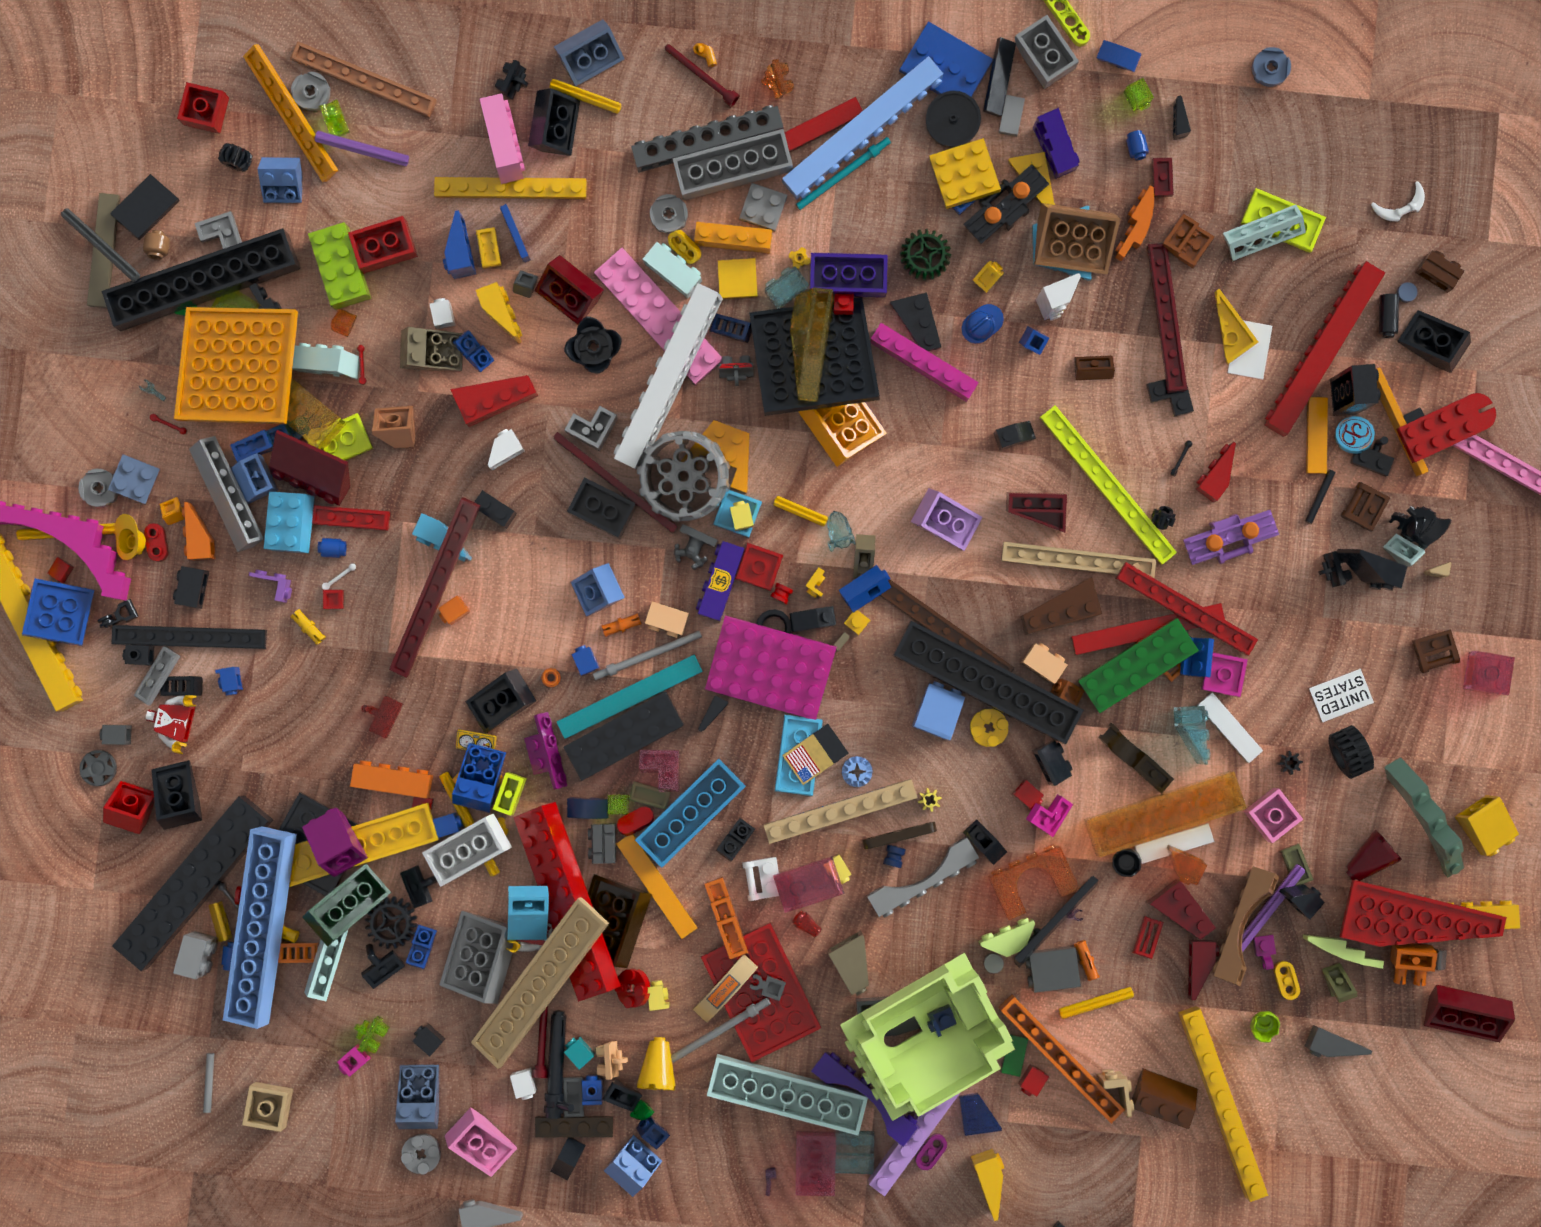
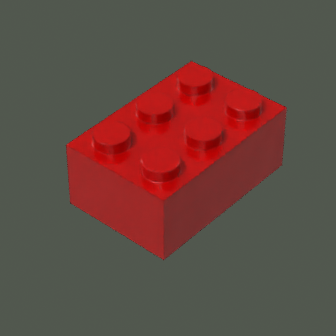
(382, 244)

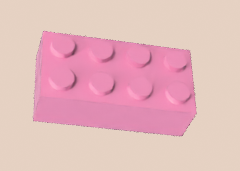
(503, 138)

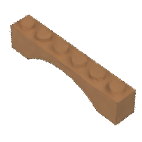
(1258, 888)

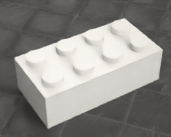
(467, 849)

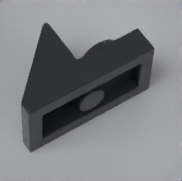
(622, 1096)

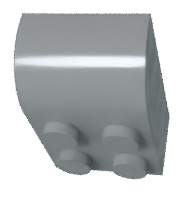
(1046, 51)

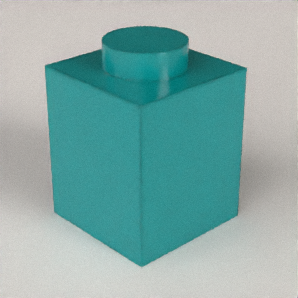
(579, 1052)

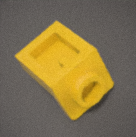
(988, 275)
(816, 579)

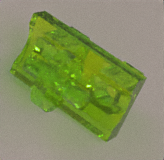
(334, 118)
(376, 1027)

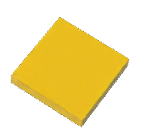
(737, 278)

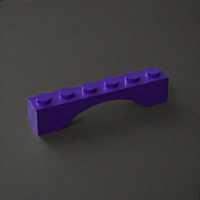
(834, 1072)

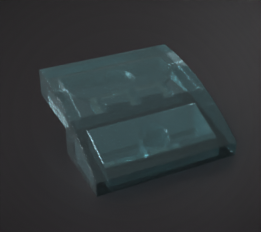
(854, 1152)

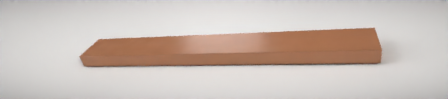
(363, 79)

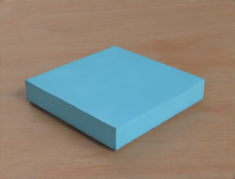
(724, 517)

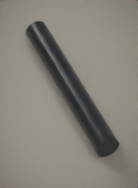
(1320, 496)

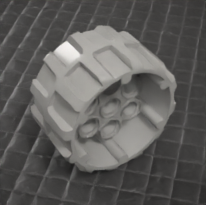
(653, 497)

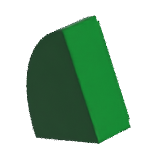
(642, 1111)

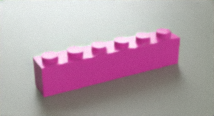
(923, 362)

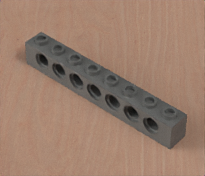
(664, 157)

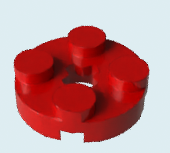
(626, 995)

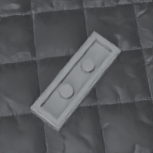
(157, 675)

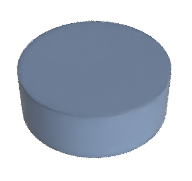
(1407, 292)

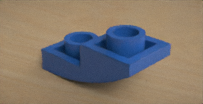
(1119, 56)
(473, 351)
(421, 947)

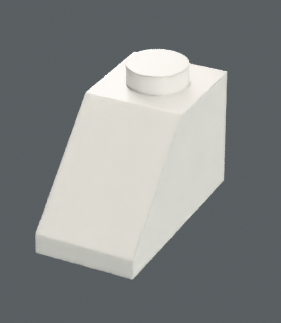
(504, 448)

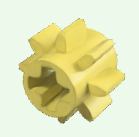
(935, 798)

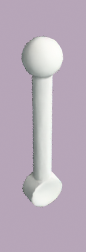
(326, 586)

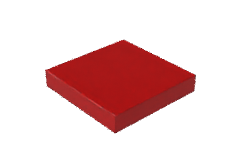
(759, 567)

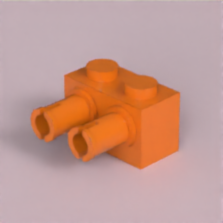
(1413, 957)

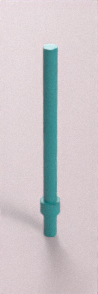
(873, 151)

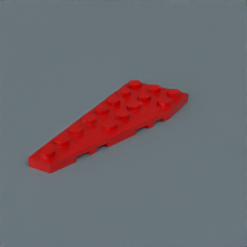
(1400, 918)

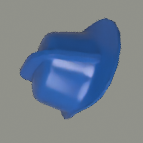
(982, 323)

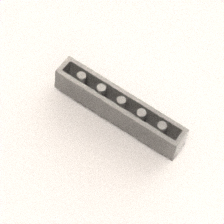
(226, 493)

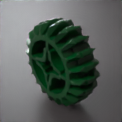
(933, 252)

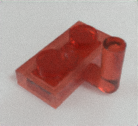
(384, 716)

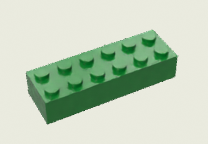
(1138, 665)

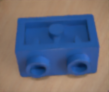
(1201, 662)

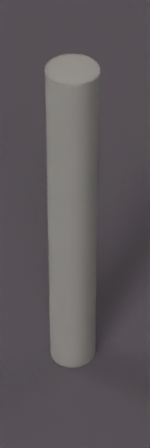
(208, 1082)

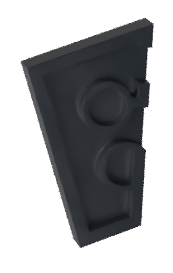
(919, 320)

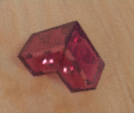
(664, 763)

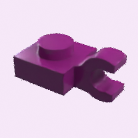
(1265, 947)

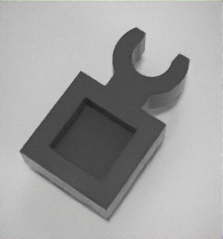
(771, 987)

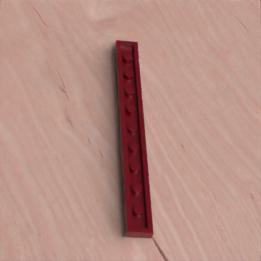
(434, 587)

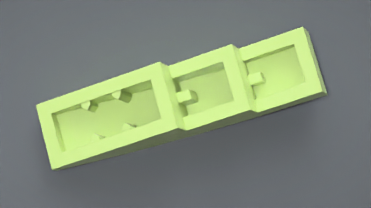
(1338, 948)

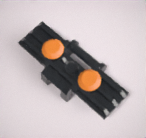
(1010, 209)

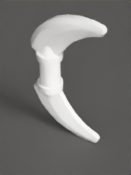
(1395, 215)

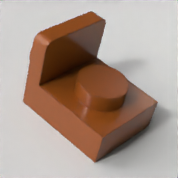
(1067, 691)

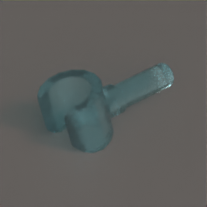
(150, 389)

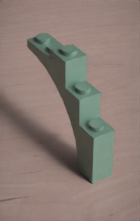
(1429, 814)

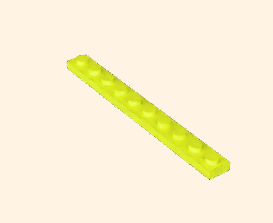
(1108, 485)

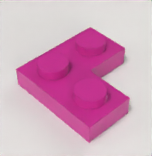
(1050, 819)

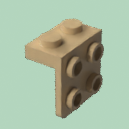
(1111, 1079)

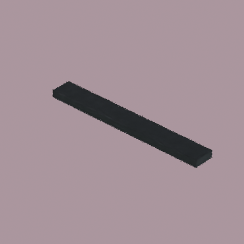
(189, 637)

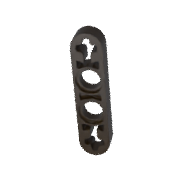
(899, 835)

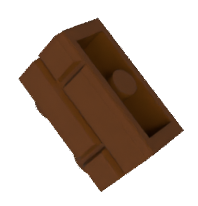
(1440, 271)

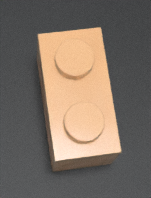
(666, 619)
(1044, 663)

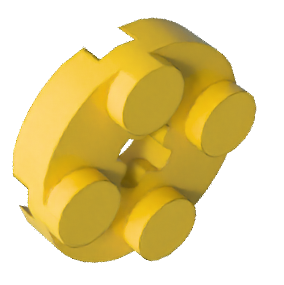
(978, 730)

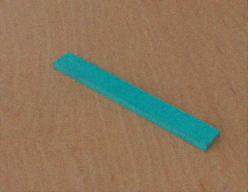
(629, 696)

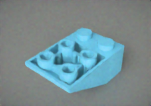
(433, 531)
(527, 912)

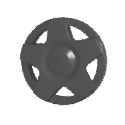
(98, 768)

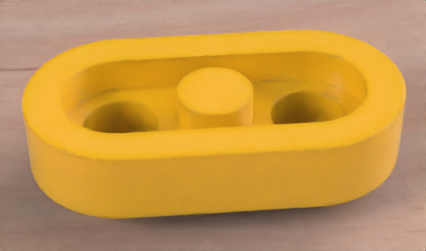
(684, 247)
(1287, 979)

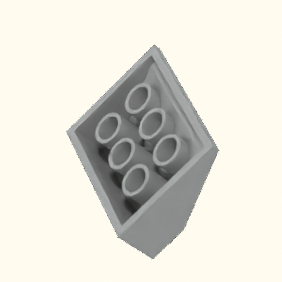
(478, 958)

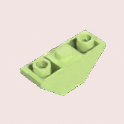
(1009, 939)

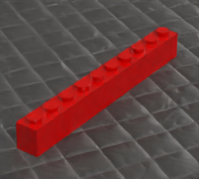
(1324, 349)

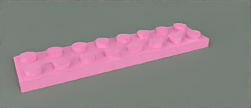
(651, 308)

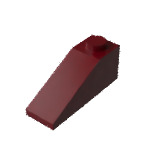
(1200, 963)

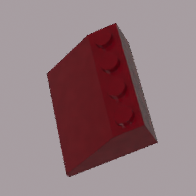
(309, 468)

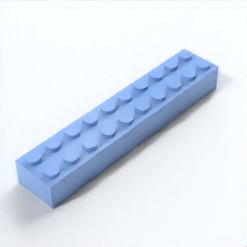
(259, 927)

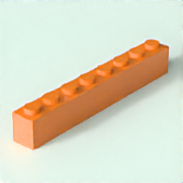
(1061, 1058)

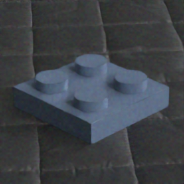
(133, 479)

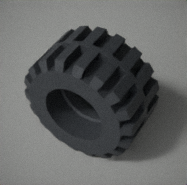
(1351, 752)

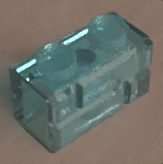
(786, 287)

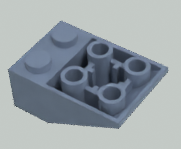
(418, 1097)

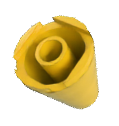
(657, 1067)

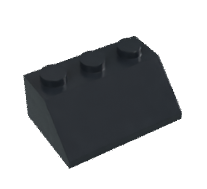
(554, 122)

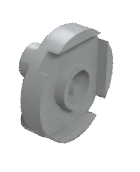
(305, 82)
(675, 205)
(90, 481)
(411, 1159)

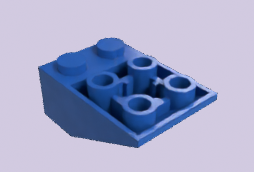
(478, 778)

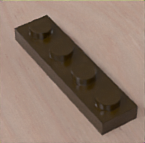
(574, 1127)

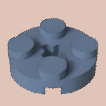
(1280, 61)

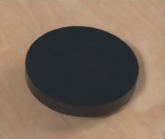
(953, 119)

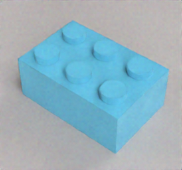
(289, 522)

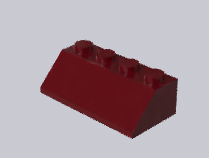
(1469, 1013)

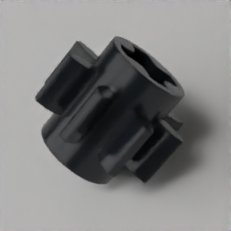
(1163, 517)
(1295, 766)

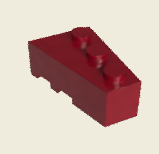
(1041, 508)
(1182, 908)

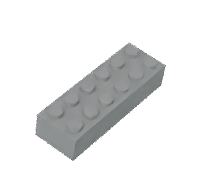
(733, 164)

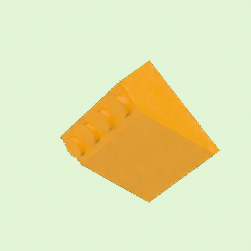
(843, 429)

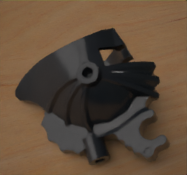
(1421, 525)

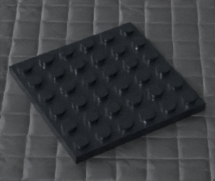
(847, 366)

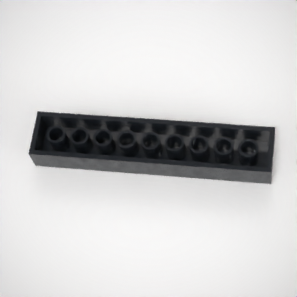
(201, 280)
(988, 682)
(191, 884)

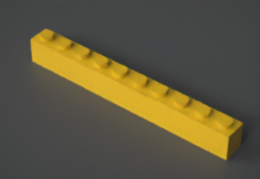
(42, 653)
(1223, 1104)

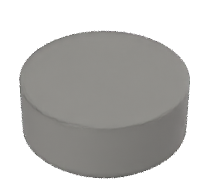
(993, 963)

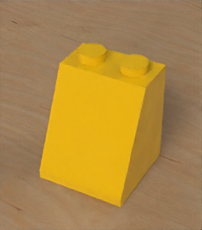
(1488, 825)

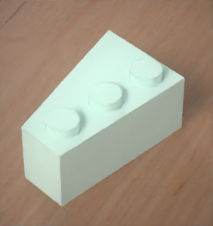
(325, 360)

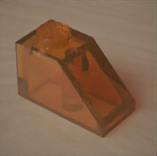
(1186, 866)

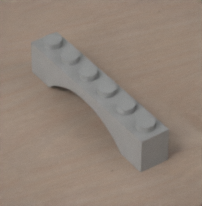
(957, 856)

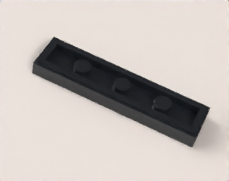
(999, 77)

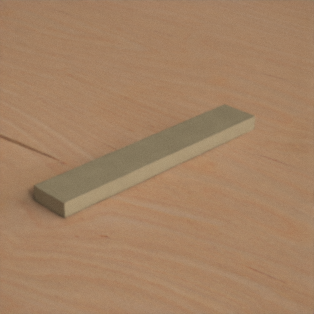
(101, 266)

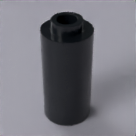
(1388, 315)

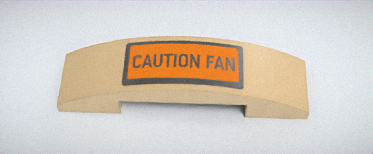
(725, 988)

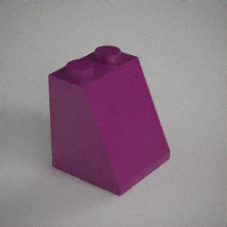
(334, 842)

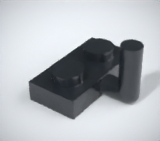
(1374, 460)
(417, 886)
(381, 968)

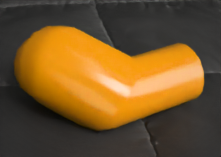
(706, 52)

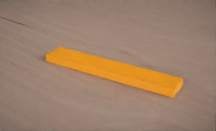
(1396, 418)
(657, 886)

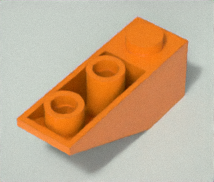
(199, 541)

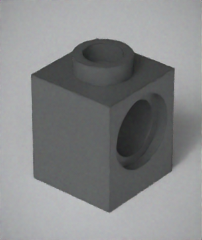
(116, 734)

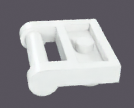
(767, 868)

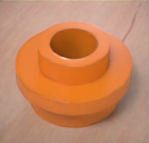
(546, 673)

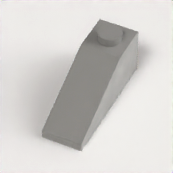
(486, 1214)

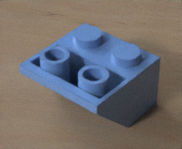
(280, 180)
(254, 478)
(633, 1166)

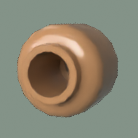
(156, 245)

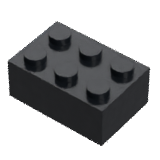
(602, 508)

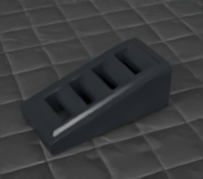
(1180, 120)
(193, 686)
(715, 708)

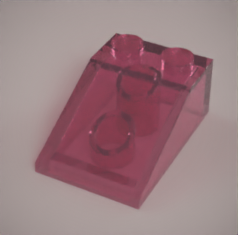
(808, 884)

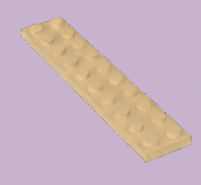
(539, 982)

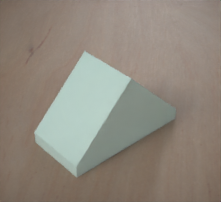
(1403, 550)

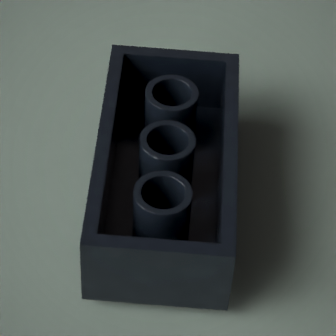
(1354, 390)

